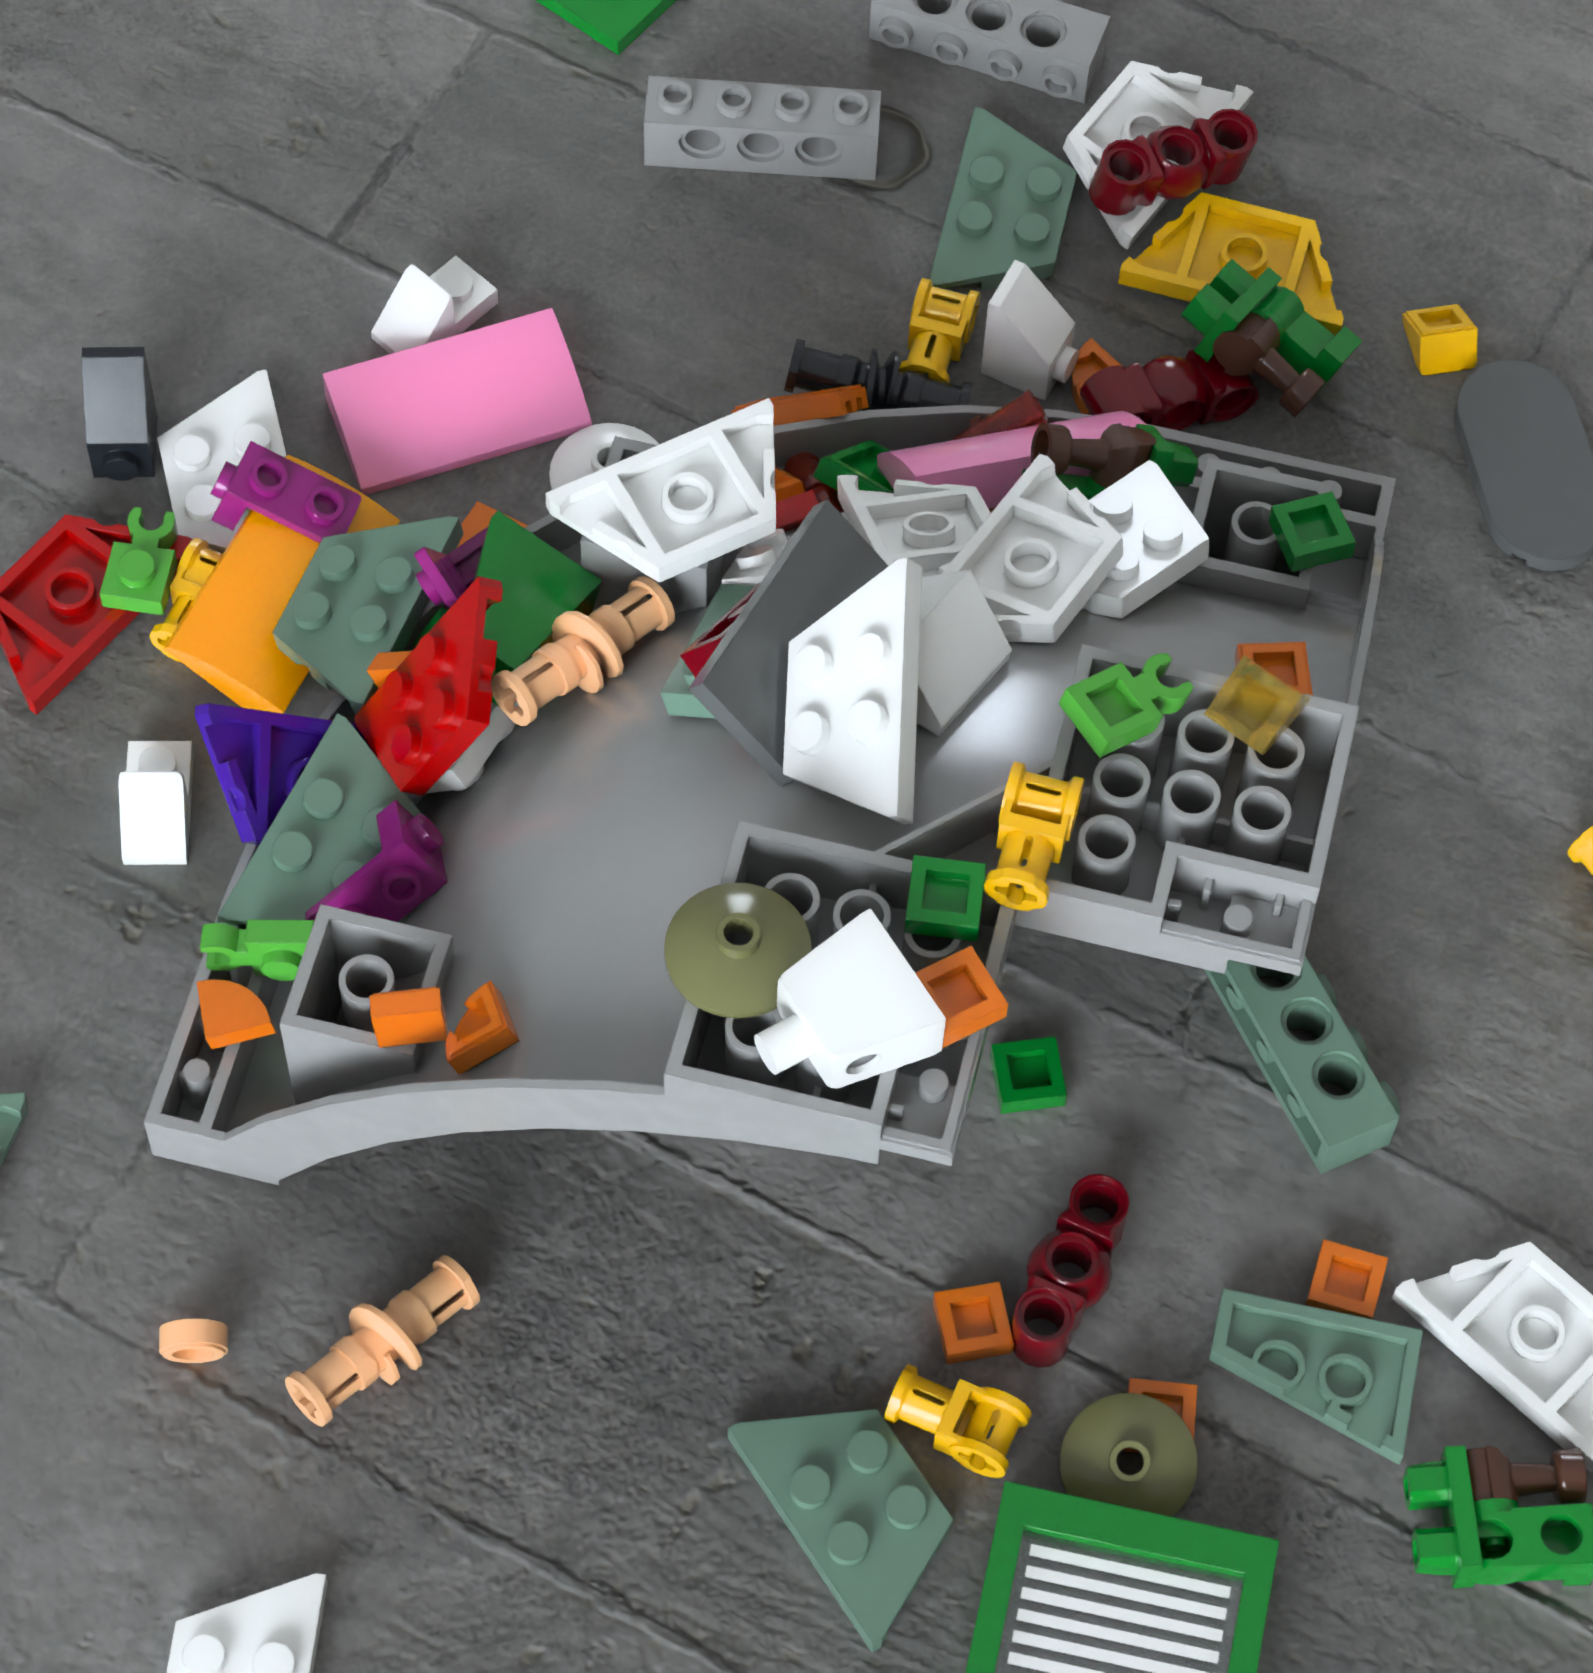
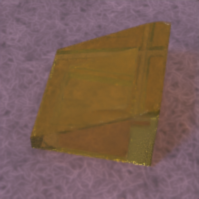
(1256, 705)

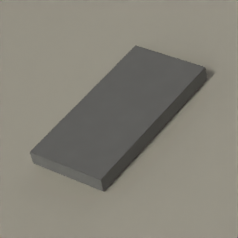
(748, 670)

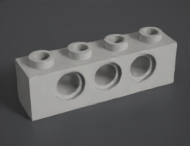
(1016, 41)
(761, 127)

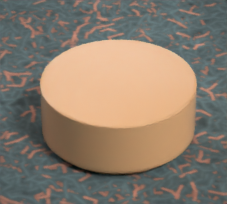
(193, 1340)

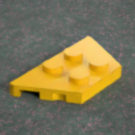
(1219, 229)

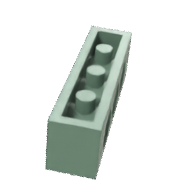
(1328, 1125)

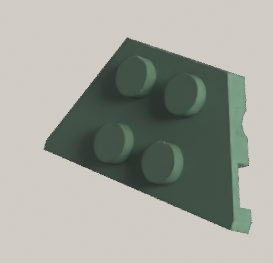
(1003, 208)
(360, 602)
(319, 833)
(850, 1506)

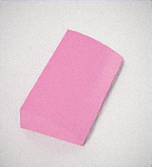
(456, 401)
(988, 460)

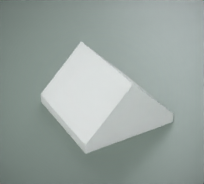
(957, 647)

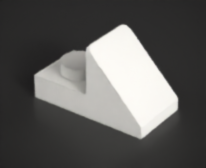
(433, 306)
(156, 802)

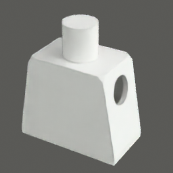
(852, 1009)

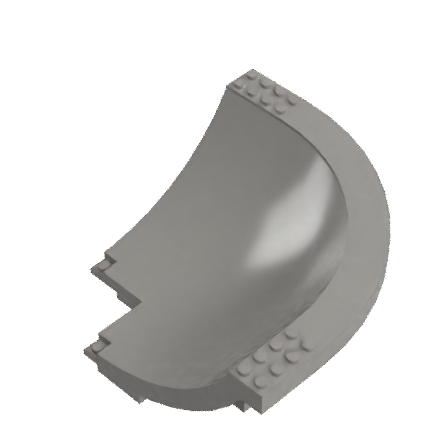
(623, 813)

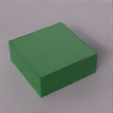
(1312, 531)
(945, 898)
(1028, 1075)

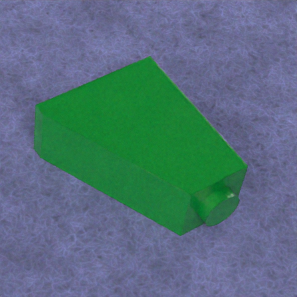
(536, 589)

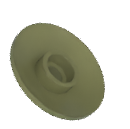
(726, 976)
(1138, 1423)

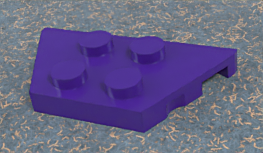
(258, 759)

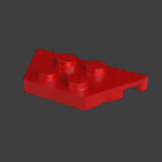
(54, 606)
(436, 696)

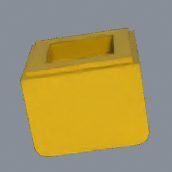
(1441, 339)

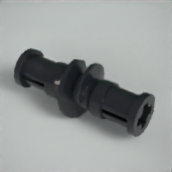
(884, 384)

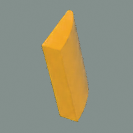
(232, 618)

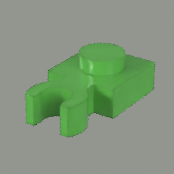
(141, 571)
(1120, 708)
(268, 946)

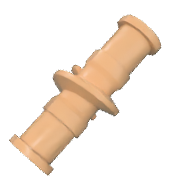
(583, 650)
(381, 1339)

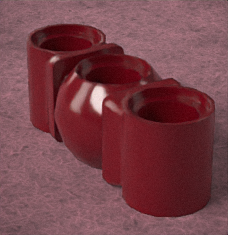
(1196, 151)
(1170, 391)
(1077, 1242)

